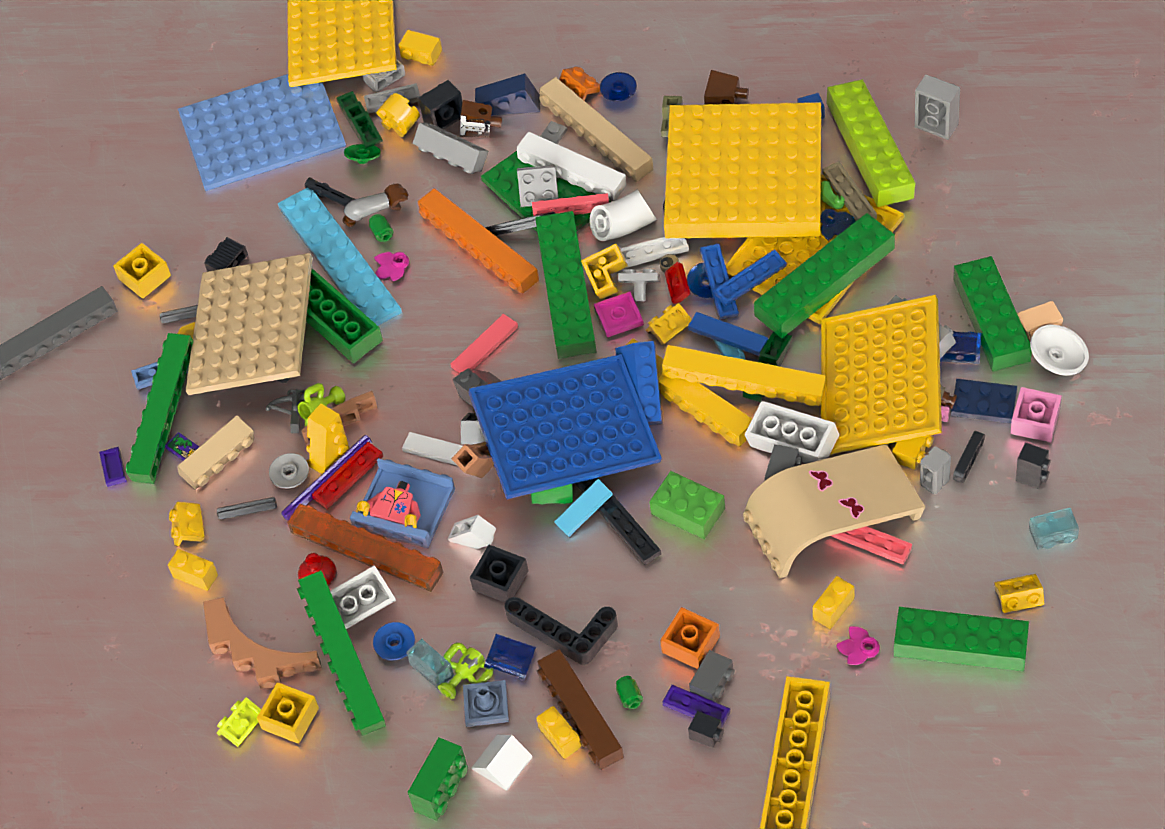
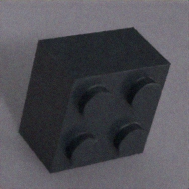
(441, 105)
(499, 573)

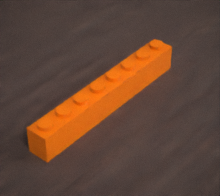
(478, 241)

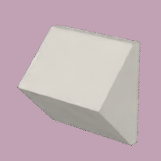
(502, 761)

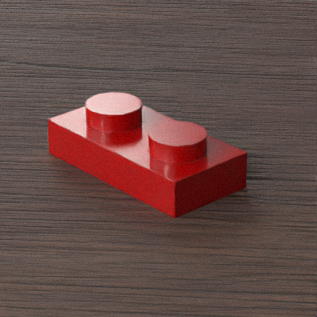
(677, 283)

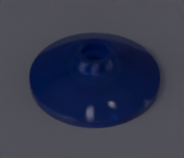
(618, 86)
(694, 280)

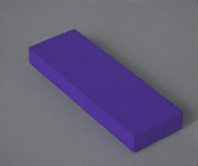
(690, 703)

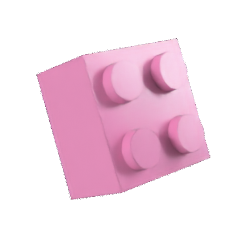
(1036, 414)

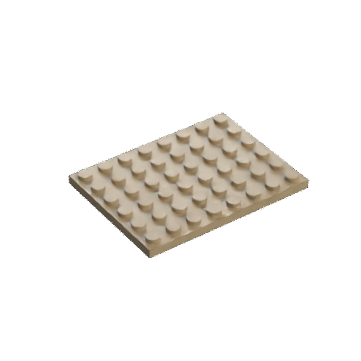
(250, 324)

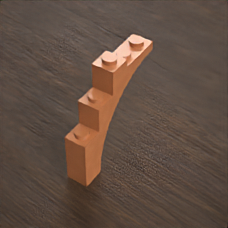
(474, 459)
(247, 654)

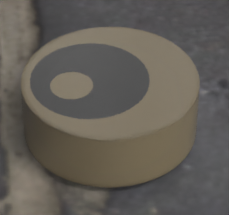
(667, 261)

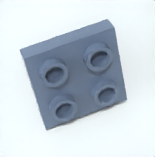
(485, 703)

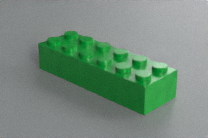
(992, 313)
(340, 320)
(961, 638)

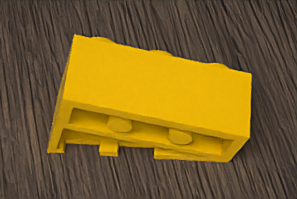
(326, 437)

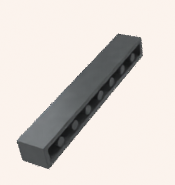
(55, 330)

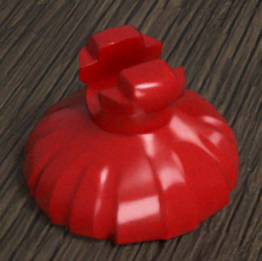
(315, 563)

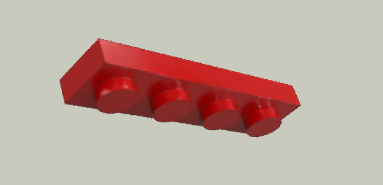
(347, 475)

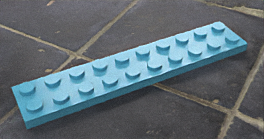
(339, 256)

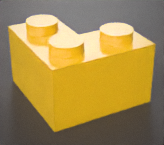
(601, 266)

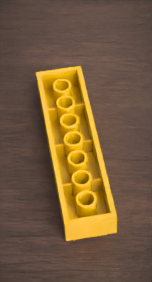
(796, 754)

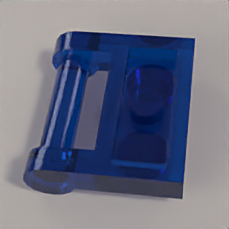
(512, 652)

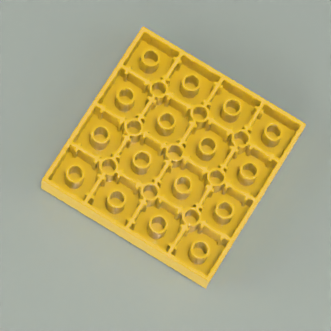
(743, 171)

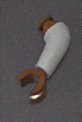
(365, 206)

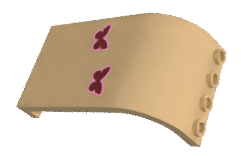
(827, 500)

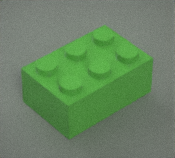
(687, 505)

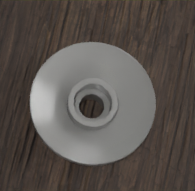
(288, 464)

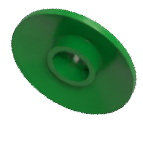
(362, 154)

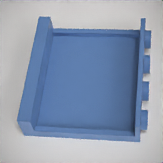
(429, 491)

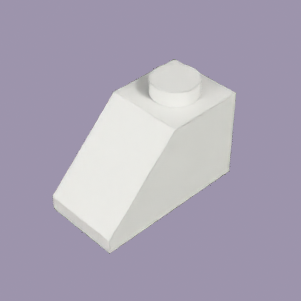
(472, 532)

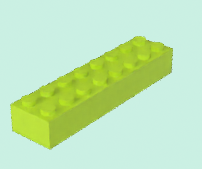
(870, 143)

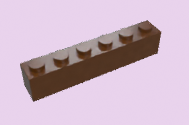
(580, 709)

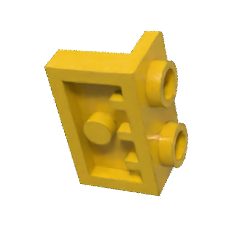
(670, 324)
(1019, 593)

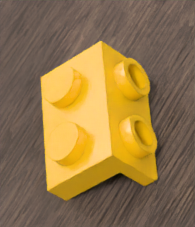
(186, 522)

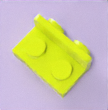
(240, 722)

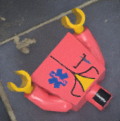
(393, 505)

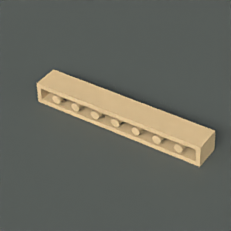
(596, 129)

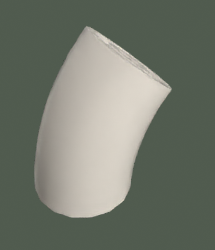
(620, 217)

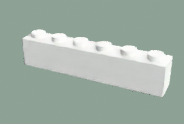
(572, 166)

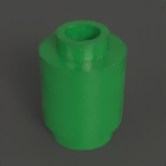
(380, 228)
(629, 692)

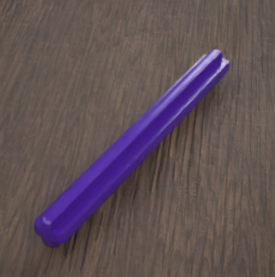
(306, 496)

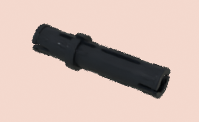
(324, 190)

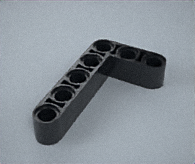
(560, 632)

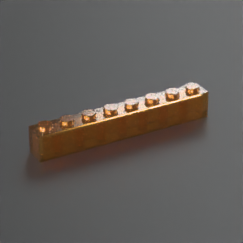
(365, 547)

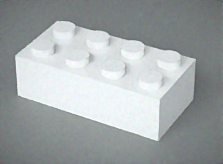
(792, 429)

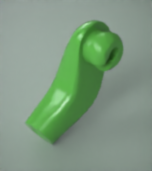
(829, 197)

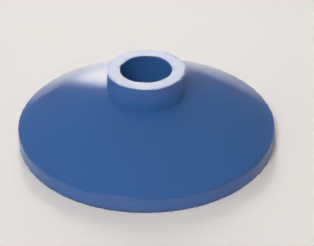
(390, 634)

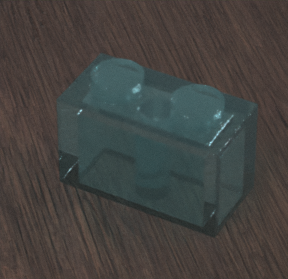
(1053, 528)
(429, 663)

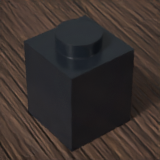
(705, 729)

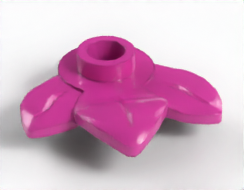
(390, 265)
(856, 645)

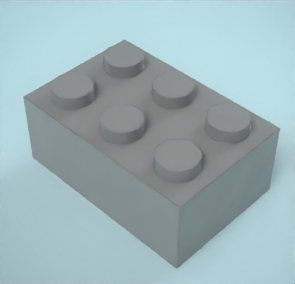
(937, 106)

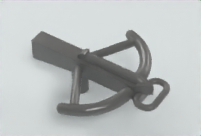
(296, 398)

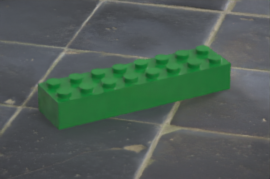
(824, 275)
(565, 285)

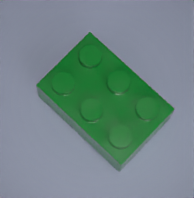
(438, 779)

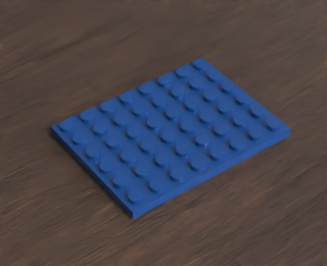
(564, 426)

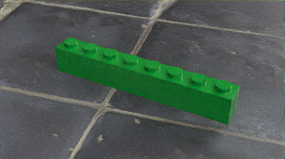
(160, 409)
(341, 653)

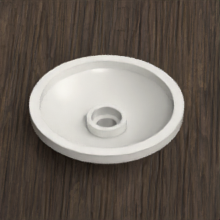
(1059, 350)

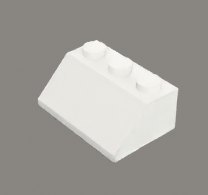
(362, 596)

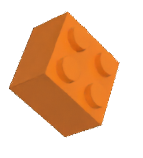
(690, 638)

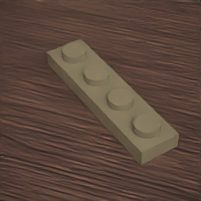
(845, 187)

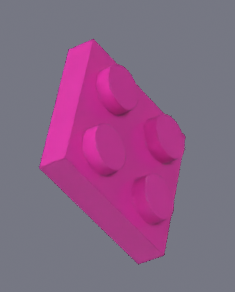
(618, 314)

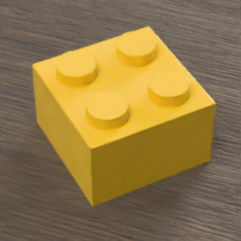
(142, 270)
(288, 712)

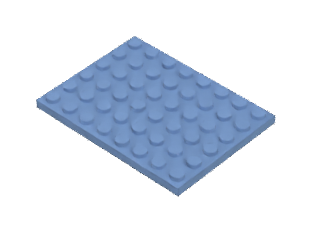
(259, 130)

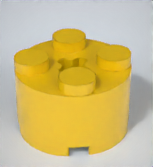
(398, 114)

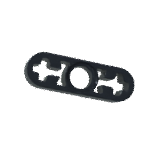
(969, 456)

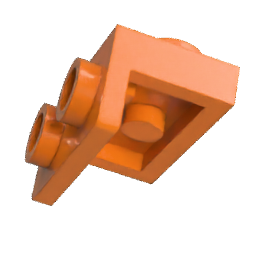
(579, 82)

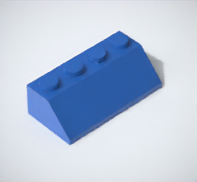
(642, 367)

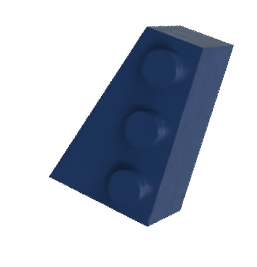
(510, 96)

